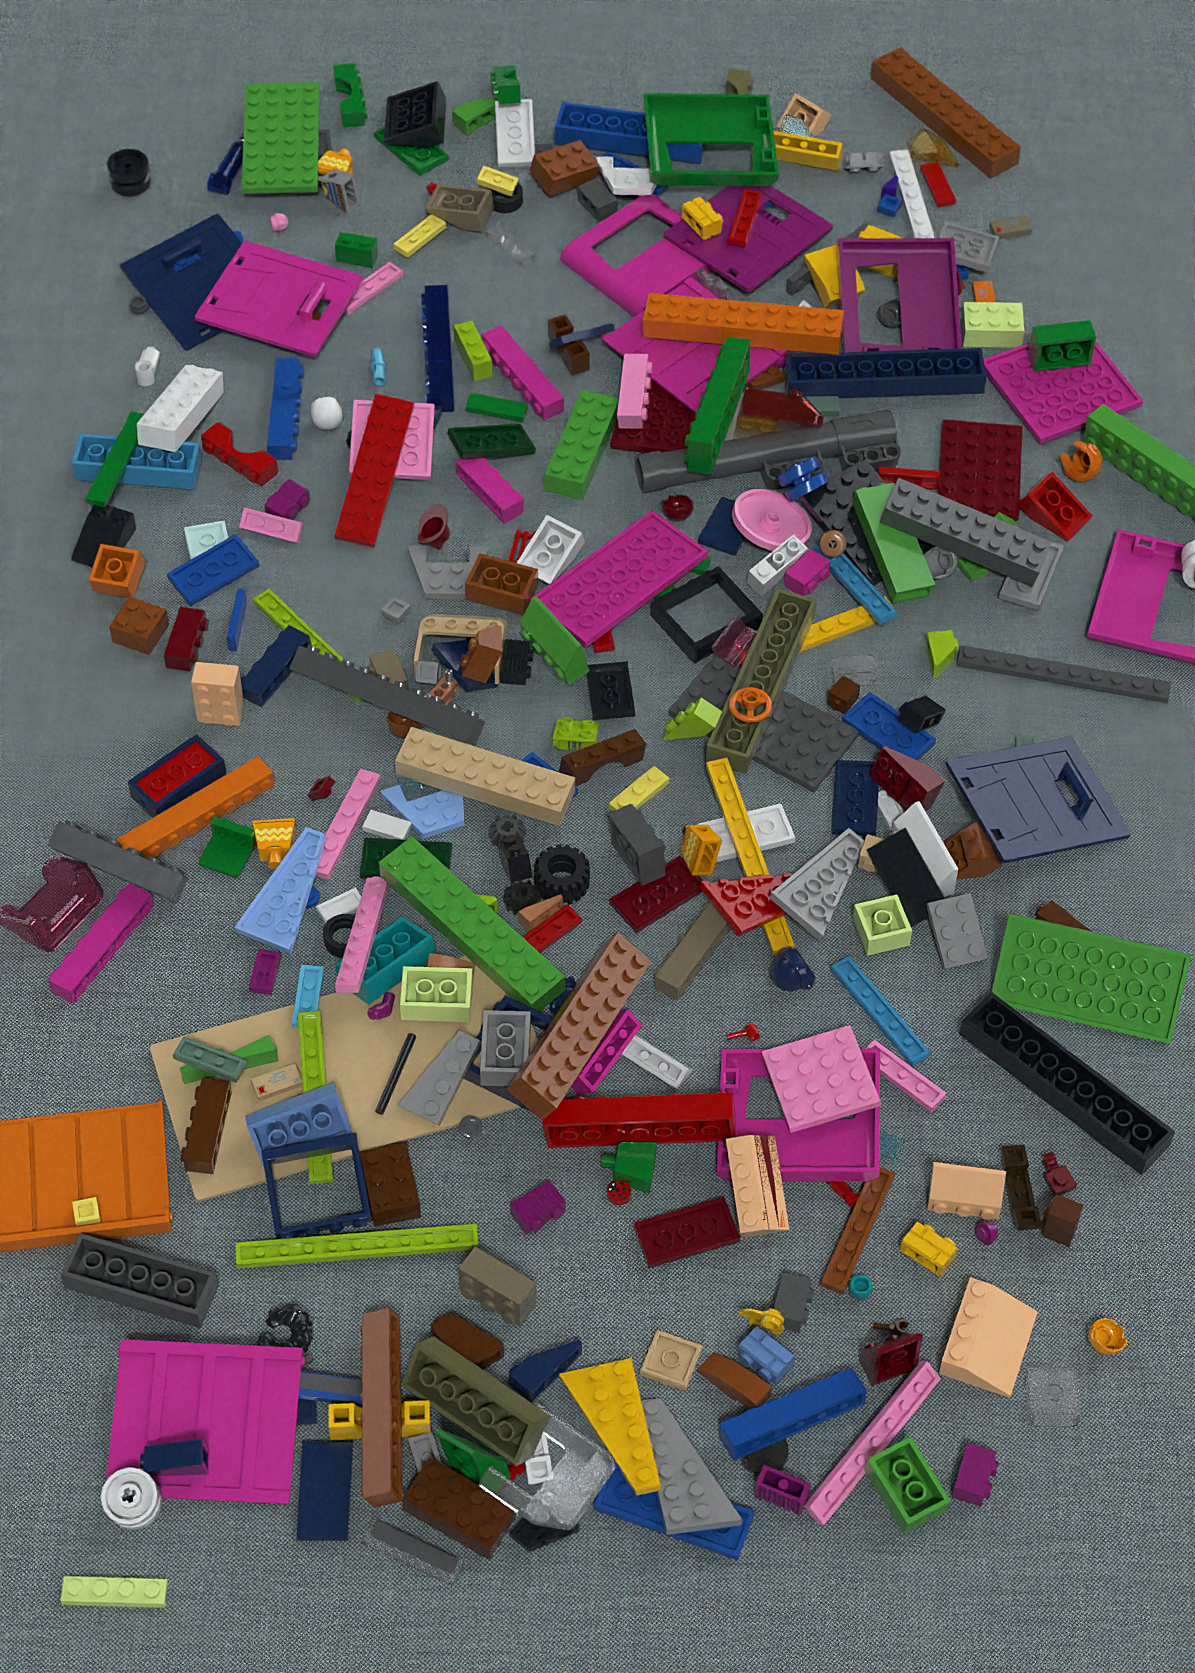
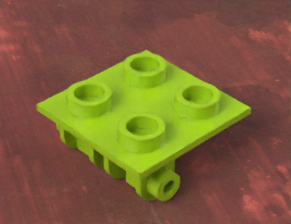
(574, 731)

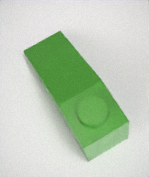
(474, 115)

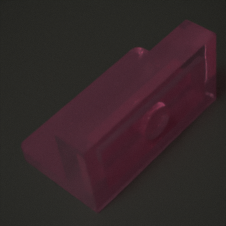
(734, 642)

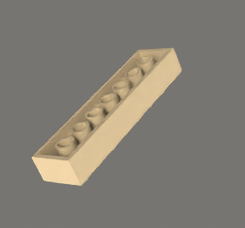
(485, 776)

